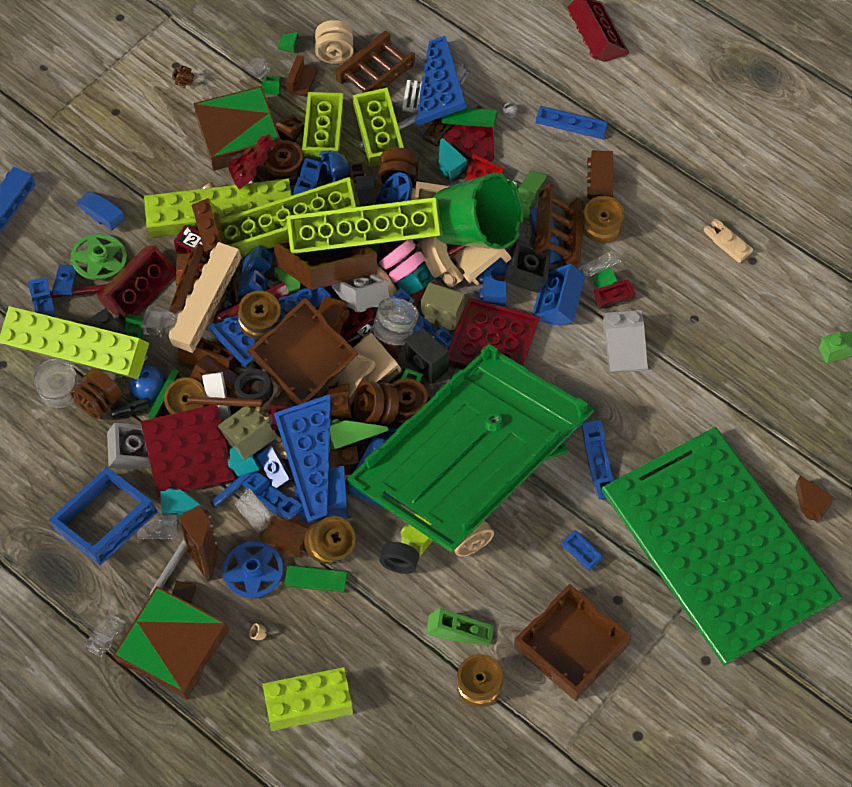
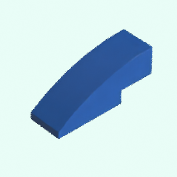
(101, 210)

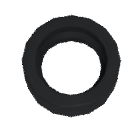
(251, 376)
(399, 557)

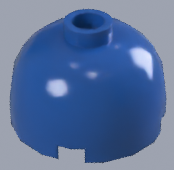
(334, 166)
(149, 384)

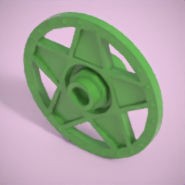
(98, 257)

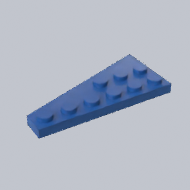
(440, 85)
(232, 337)
(307, 446)

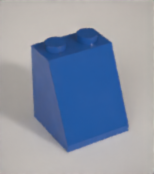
(337, 495)

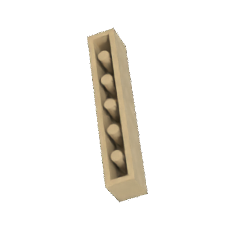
(205, 297)

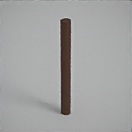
(225, 401)

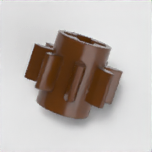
(183, 76)

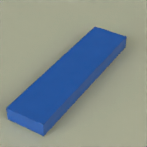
(572, 122)

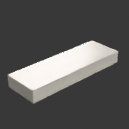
(215, 387)

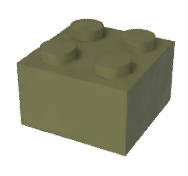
(442, 306)
(247, 431)

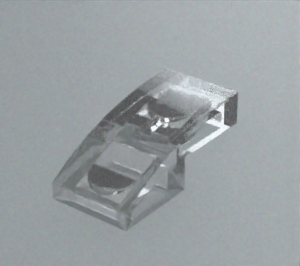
(104, 634)

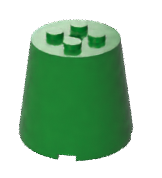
(481, 212)

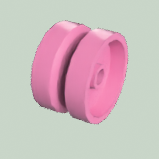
(400, 258)

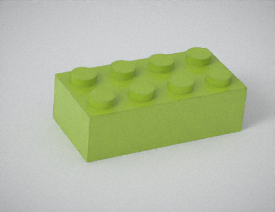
(376, 123)
(322, 124)
(307, 699)

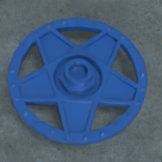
(396, 191)
(252, 570)

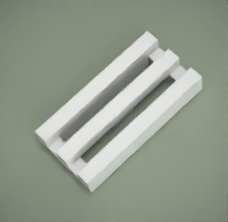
(415, 85)

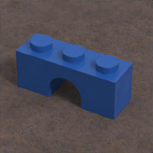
(309, 176)
(254, 267)
(493, 290)

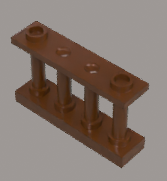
(370, 53)
(572, 226)
(185, 287)

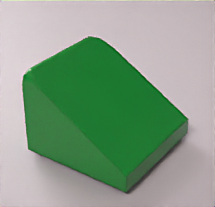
(289, 42)
(271, 84)
(604, 278)
(133, 326)
(411, 374)

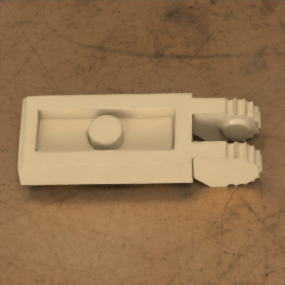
(728, 241)

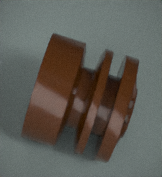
(95, 393)

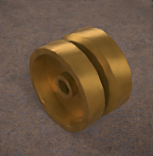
(603, 219)
(258, 314)
(178, 392)
(329, 539)
(479, 680)

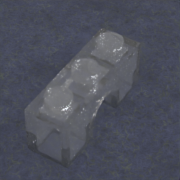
(158, 320)

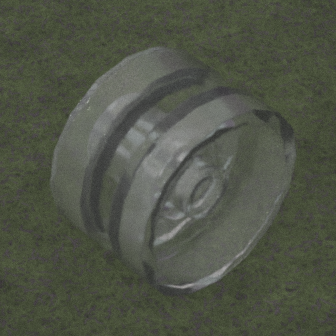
(395, 321)
(54, 382)

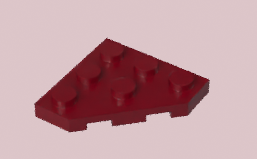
(472, 140)
(244, 168)

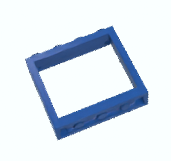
(120, 533)

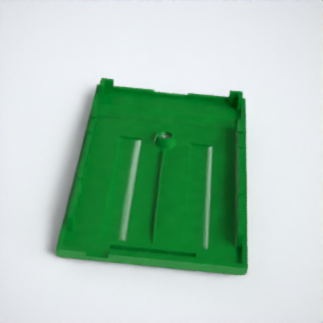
(469, 447)
(721, 546)

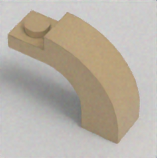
(440, 262)

